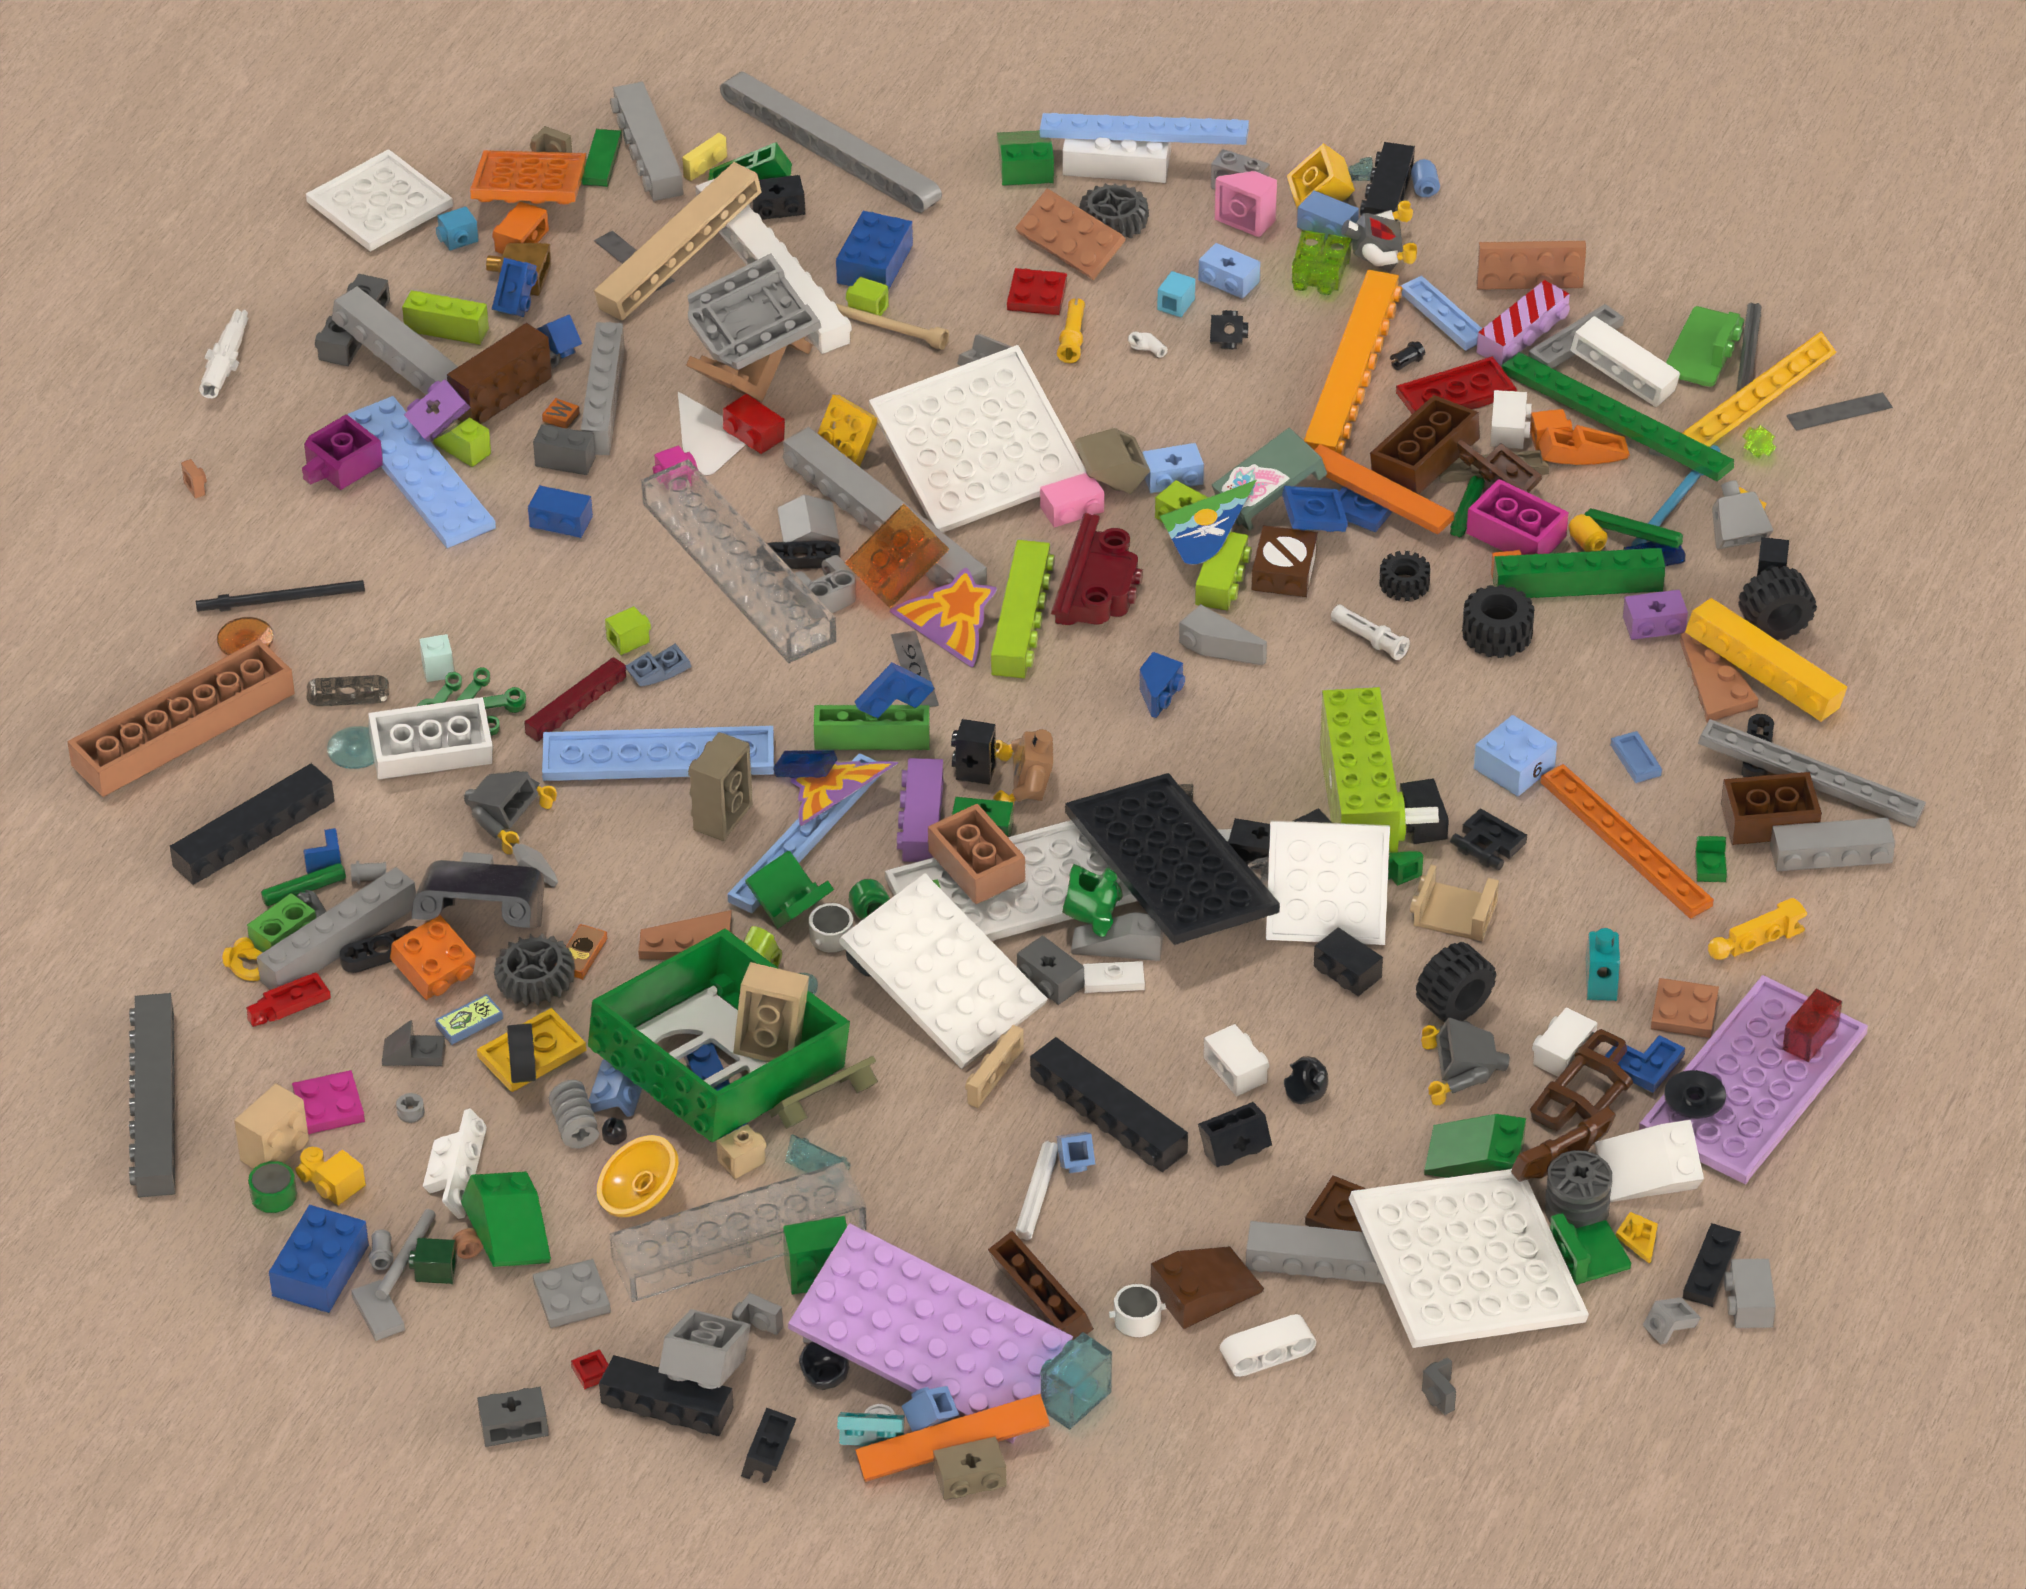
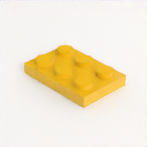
(553, 1046)

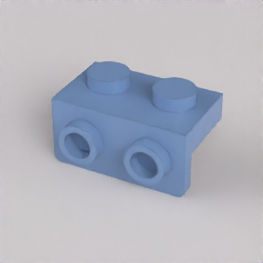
(614, 1090)

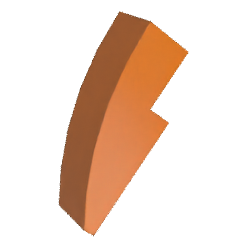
(1582, 446)

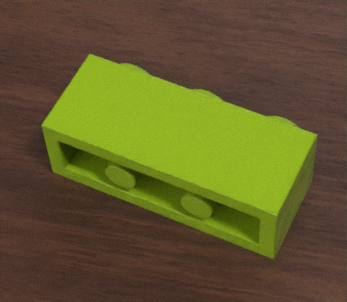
(446, 317)
(1221, 573)

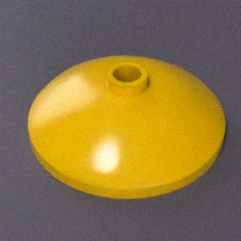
(637, 1176)

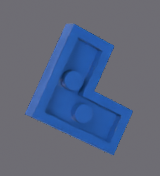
(890, 685)
(1653, 1065)

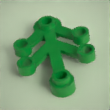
(471, 691)

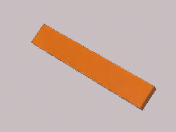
(1384, 491)
(918, 1446)

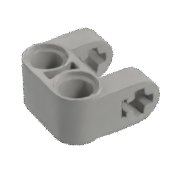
(836, 588)

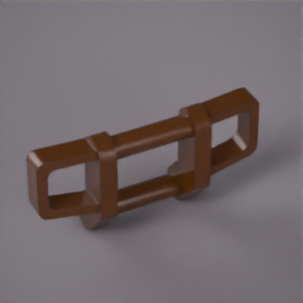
(1575, 1102)
(1536, 1161)

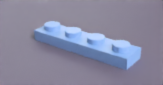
(1442, 312)

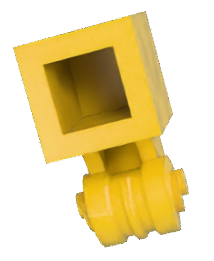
(333, 1179)

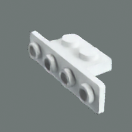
(454, 1161)

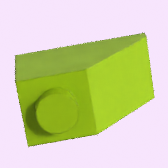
(466, 441)

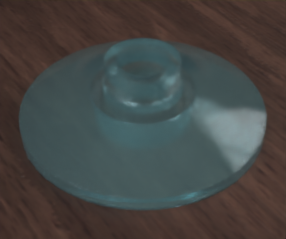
(351, 748)

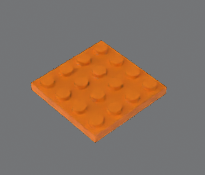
(528, 176)

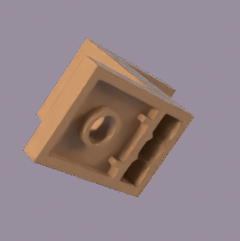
(751, 379)

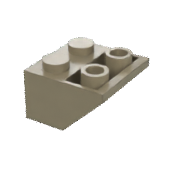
(1113, 459)

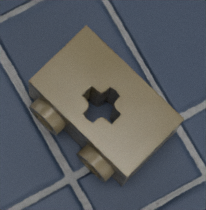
(969, 1468)

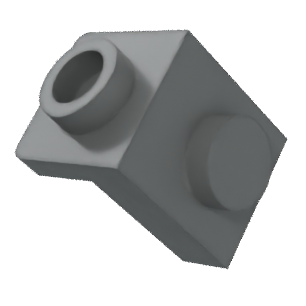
(1437, 1386)

